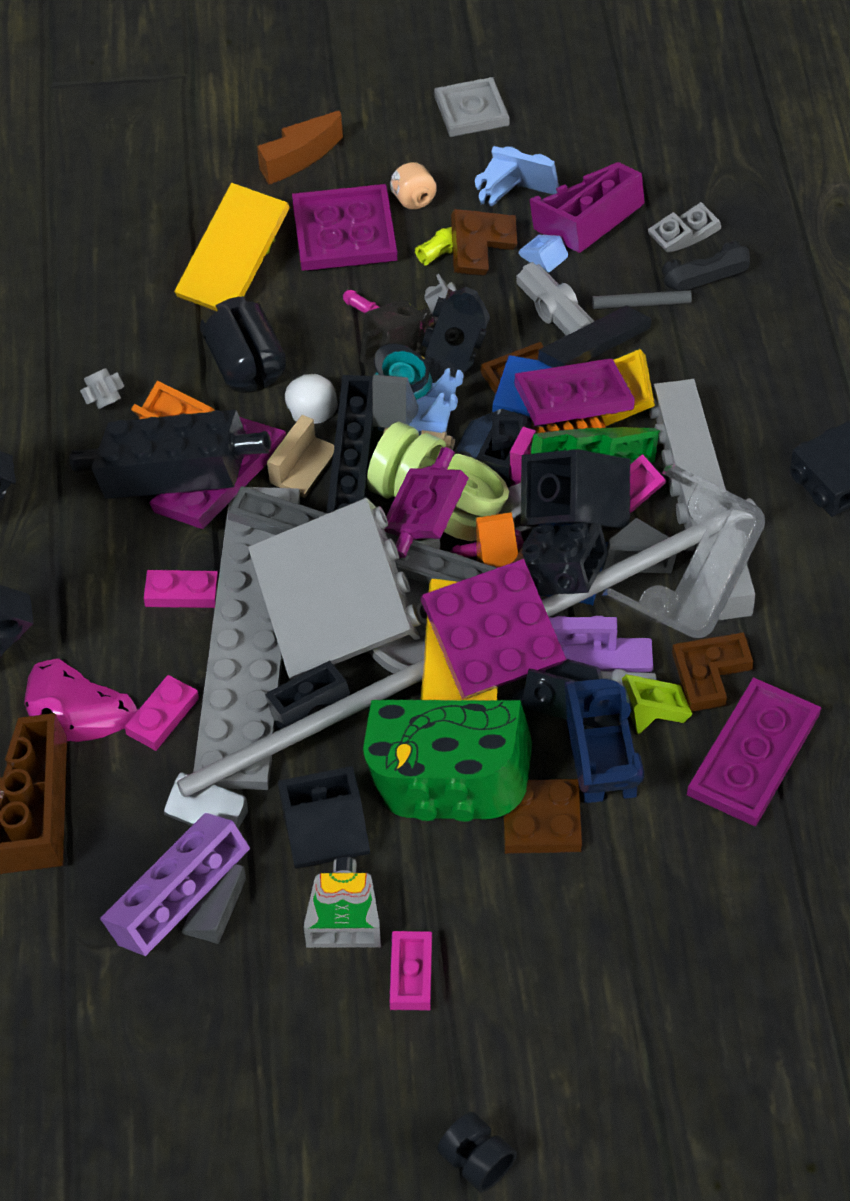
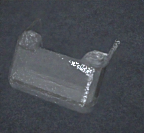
(715, 567)

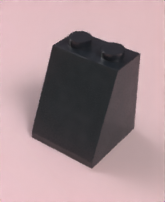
(574, 489)

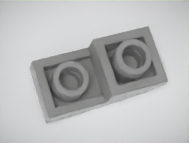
(683, 231)

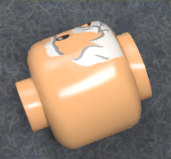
(413, 185)

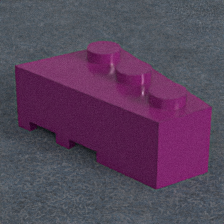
(589, 208)

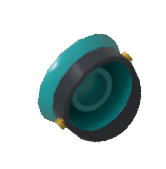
(404, 362)

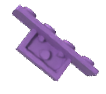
(596, 643)

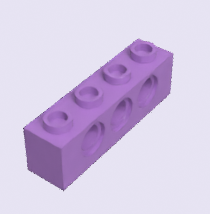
(175, 883)

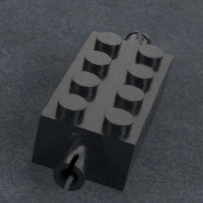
(170, 454)

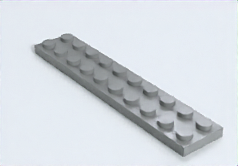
(241, 659)

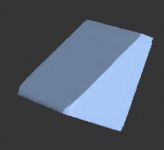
(545, 250)

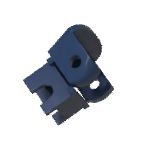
(604, 754)

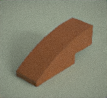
(299, 146)

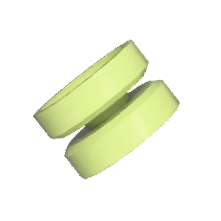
(396, 453)
(482, 496)

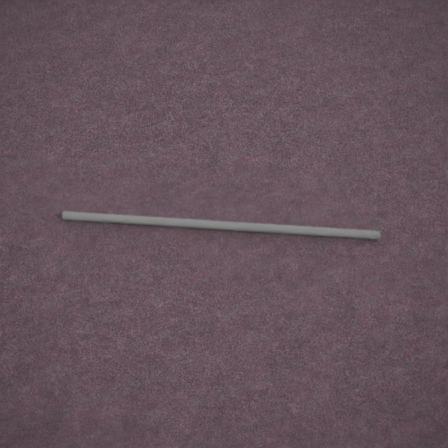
(413, 674)

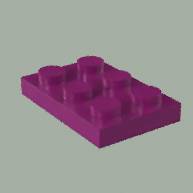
(574, 391)

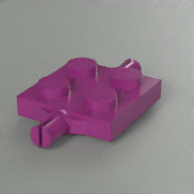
(425, 502)

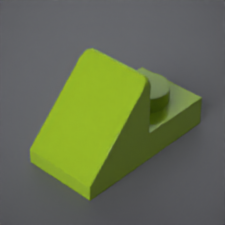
(654, 700)

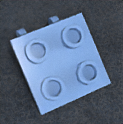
(514, 168)
(437, 404)

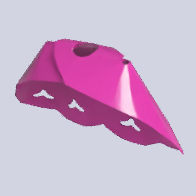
(76, 702)

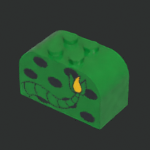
(448, 757)

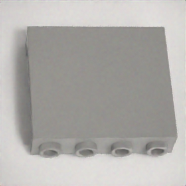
(334, 588)

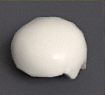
(311, 397)

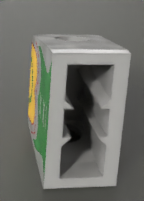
(342, 909)

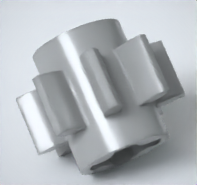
(102, 388)

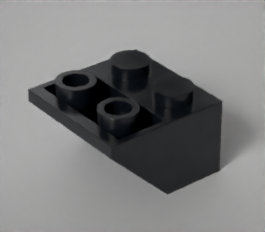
(478, 443)
(323, 817)

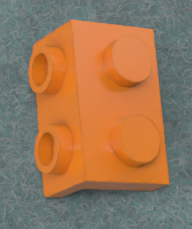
(168, 401)

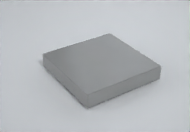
(471, 106)

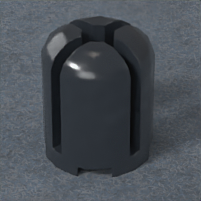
(243, 345)

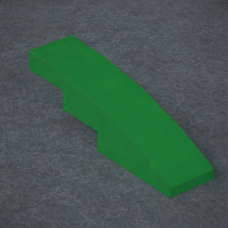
(616, 441)

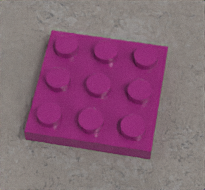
(344, 227)
(492, 629)

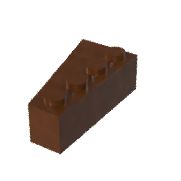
(33, 796)

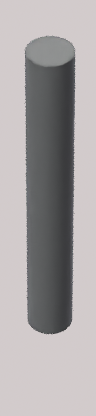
(642, 299)

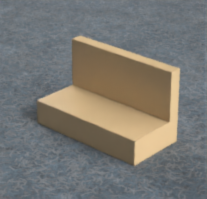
(300, 458)

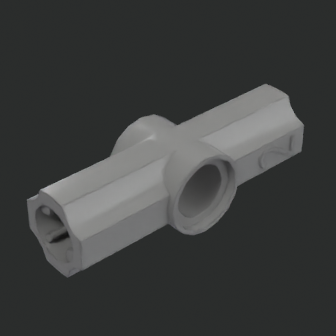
(553, 301)

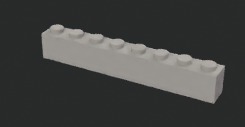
(690, 446)

